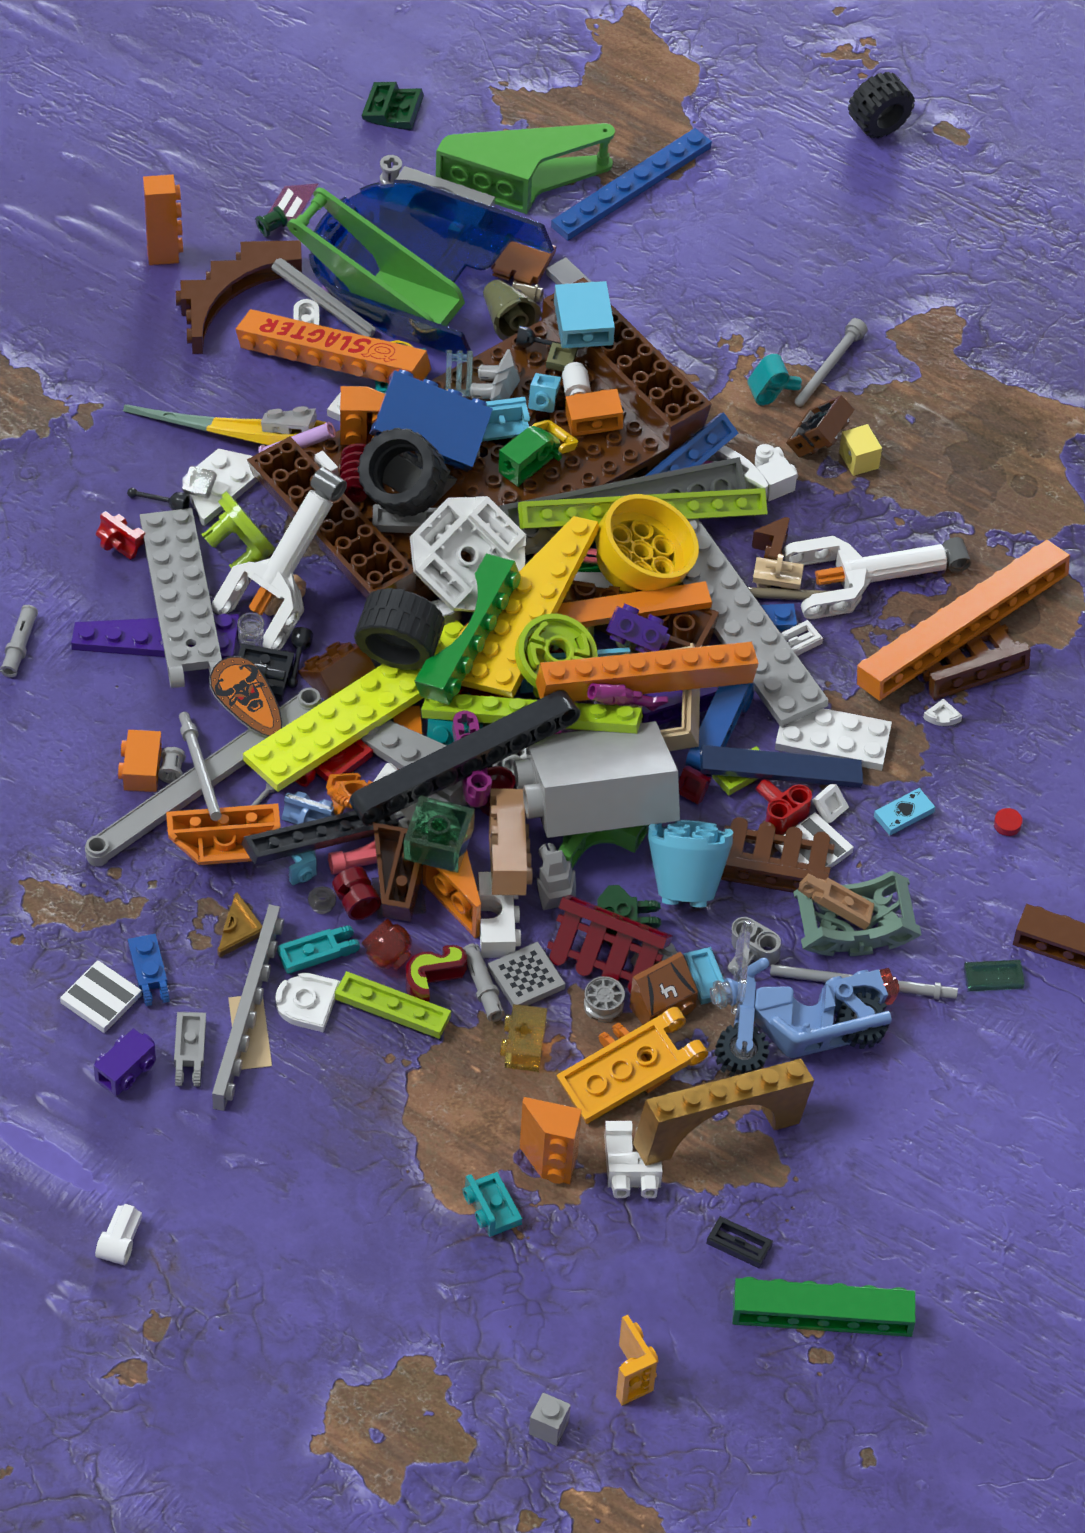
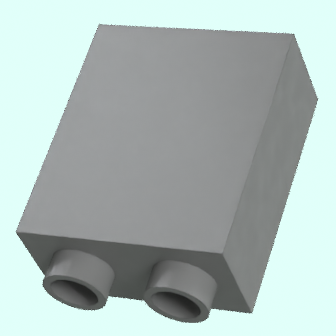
(599, 781)

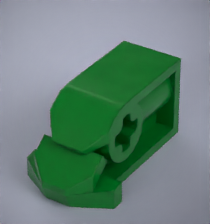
(527, 454)

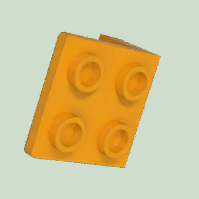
(637, 1373)

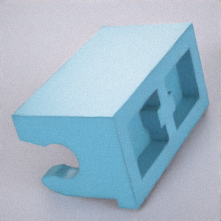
(507, 418)

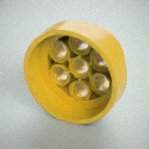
(645, 544)

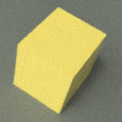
(860, 450)

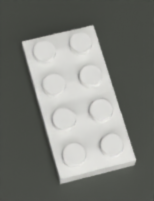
(837, 735)

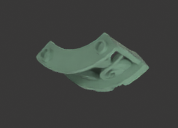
(890, 929)

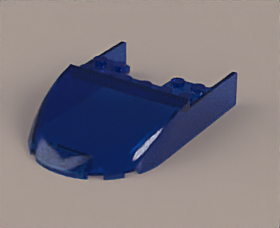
(438, 229)

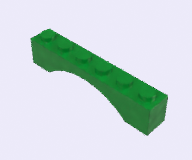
(444, 672)

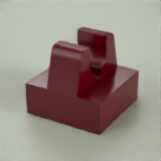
(693, 784)

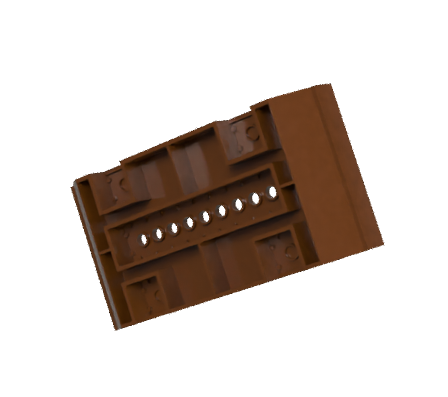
(658, 418)

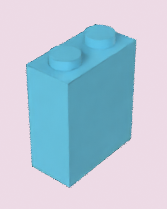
(584, 314)

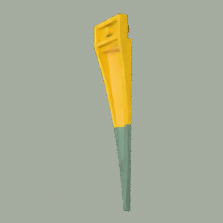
(242, 429)

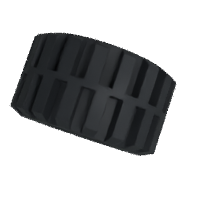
(881, 105)

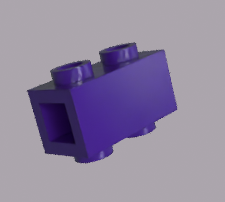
(645, 633)
(125, 1062)

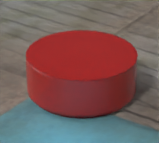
(1008, 822)

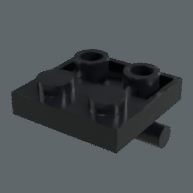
(274, 665)

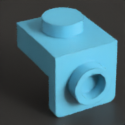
(303, 868)

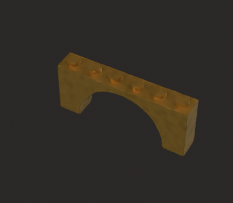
(671, 1117)

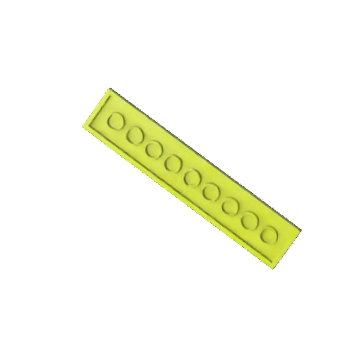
(338, 721)

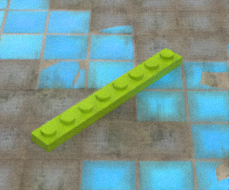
(490, 709)

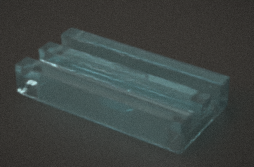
(459, 357)

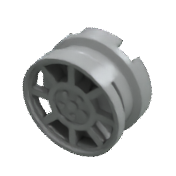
(604, 999)

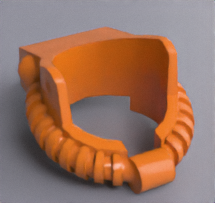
(341, 787)

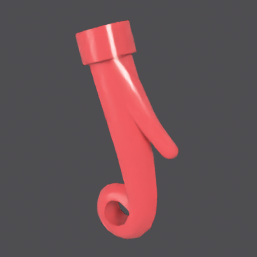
(359, 857)

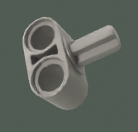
(759, 937)

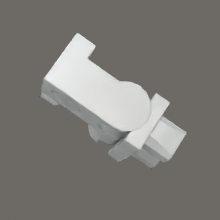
(626, 1167)

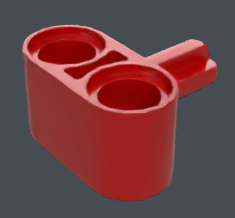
(785, 805)

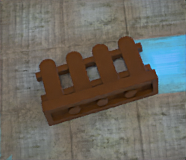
(982, 667)
(770, 872)

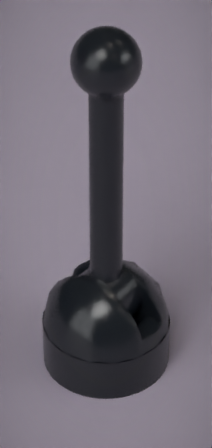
(527, 337)
(177, 501)
(301, 640)

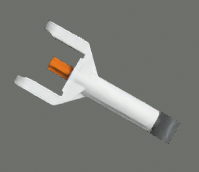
(858, 571)
(276, 573)

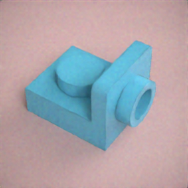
(543, 392)

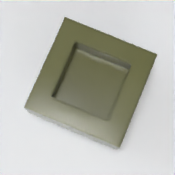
(560, 357)

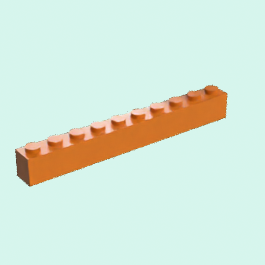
(962, 620)

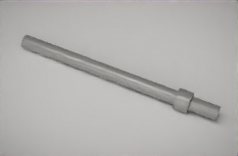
(190, 734)

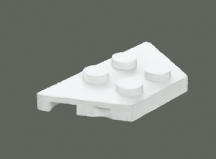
(232, 476)

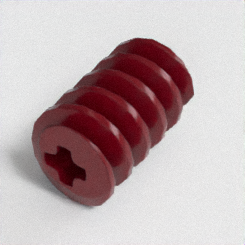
(349, 472)

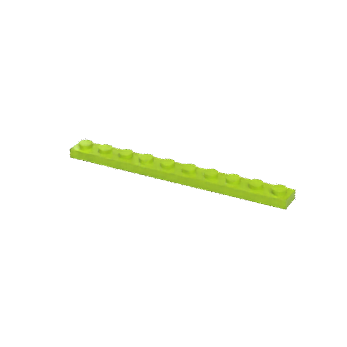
(691, 504)

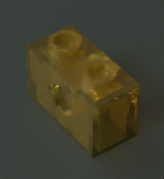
(525, 1037)

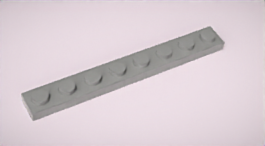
(245, 1016)

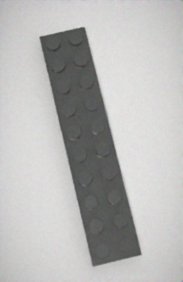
(705, 477)

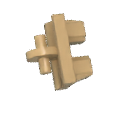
(777, 573)

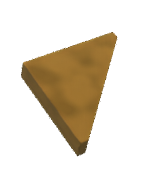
(239, 927)

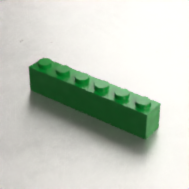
(823, 1307)

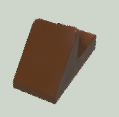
(771, 538)

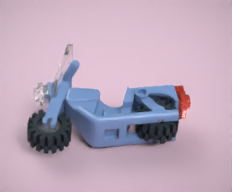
(792, 1026)

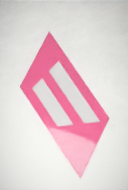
(293, 199)

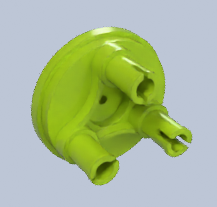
(237, 521)

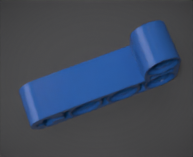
(721, 718)

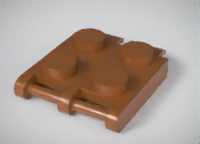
(522, 263)

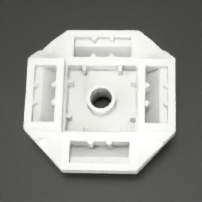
(459, 526)

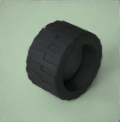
(382, 451)
(399, 628)

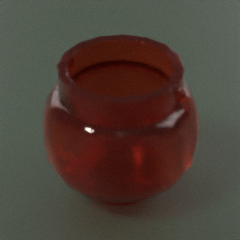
(388, 946)

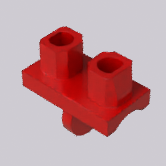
(117, 535)

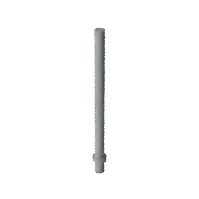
(822, 976)

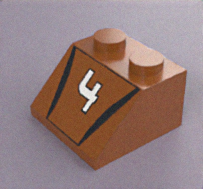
(663, 987)

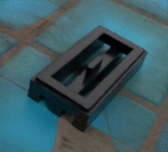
(737, 1246)

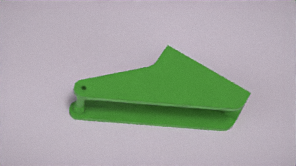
(523, 162)
(403, 277)

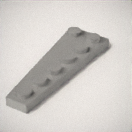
(404, 746)

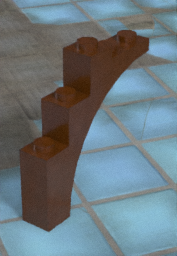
(227, 279)

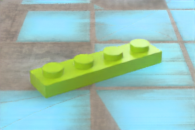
(392, 1004)

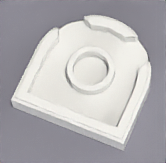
(306, 1000)

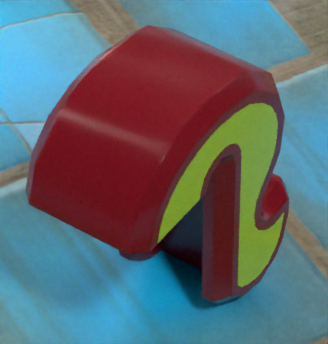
(433, 967)

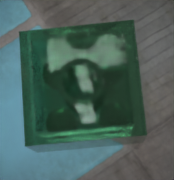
(439, 834)

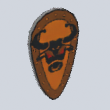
(246, 694)

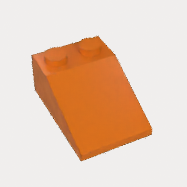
(456, 893)

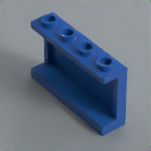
(439, 415)

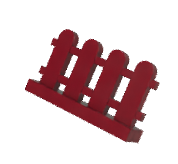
(601, 920)

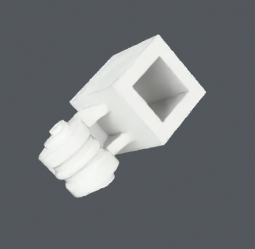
(776, 470)

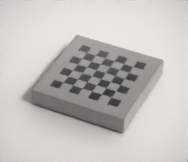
(526, 975)

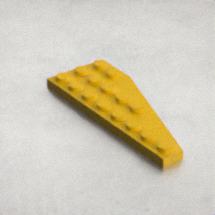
(540, 592)

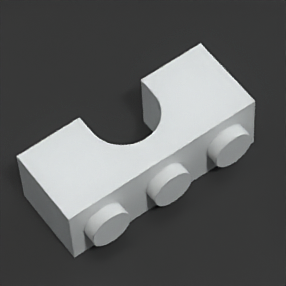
(497, 934)

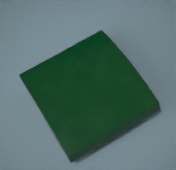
(392, 106)

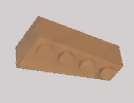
(509, 843)

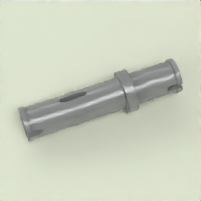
(16, 650)
(486, 991)

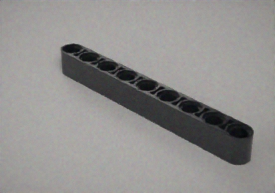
(464, 756)

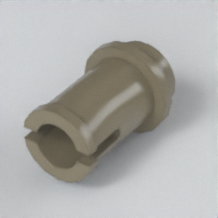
(533, 292)

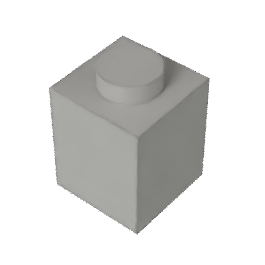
(549, 1419)

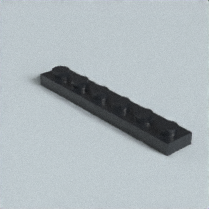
(309, 836)

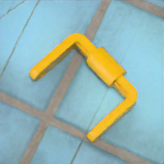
(569, 441)

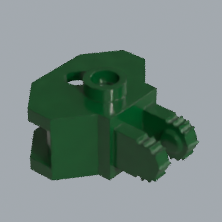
(619, 901)

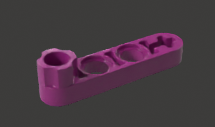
(474, 796)

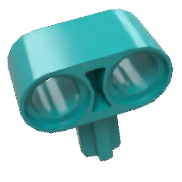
(770, 379)

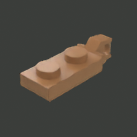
(838, 900)

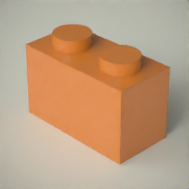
(594, 412)
(141, 760)

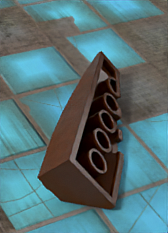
(683, 627)

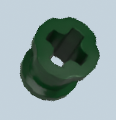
(271, 221)

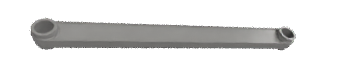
(187, 787)

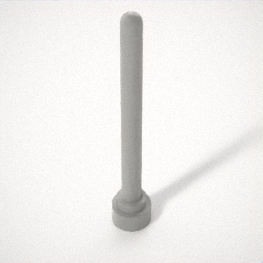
(854, 331)

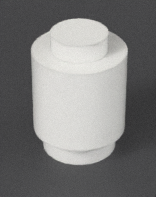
(575, 379)

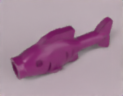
(621, 696)

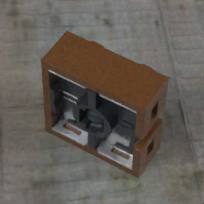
(820, 426)

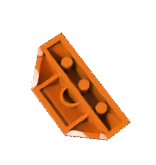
(220, 840)

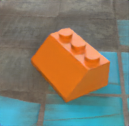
(550, 1138)

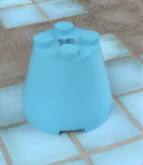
(688, 860)

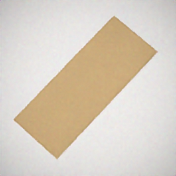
(258, 1050)

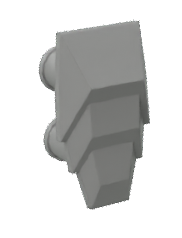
(504, 378)
(555, 877)

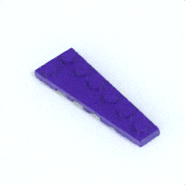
(143, 636)

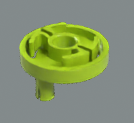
(558, 632)

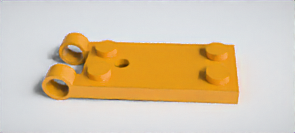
(620, 1074)

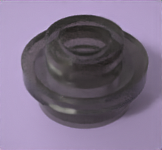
(325, 905)

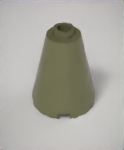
(509, 308)

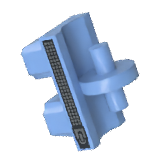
(300, 809)

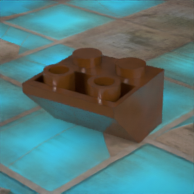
(336, 668)

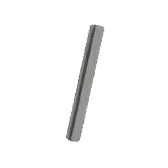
(323, 298)

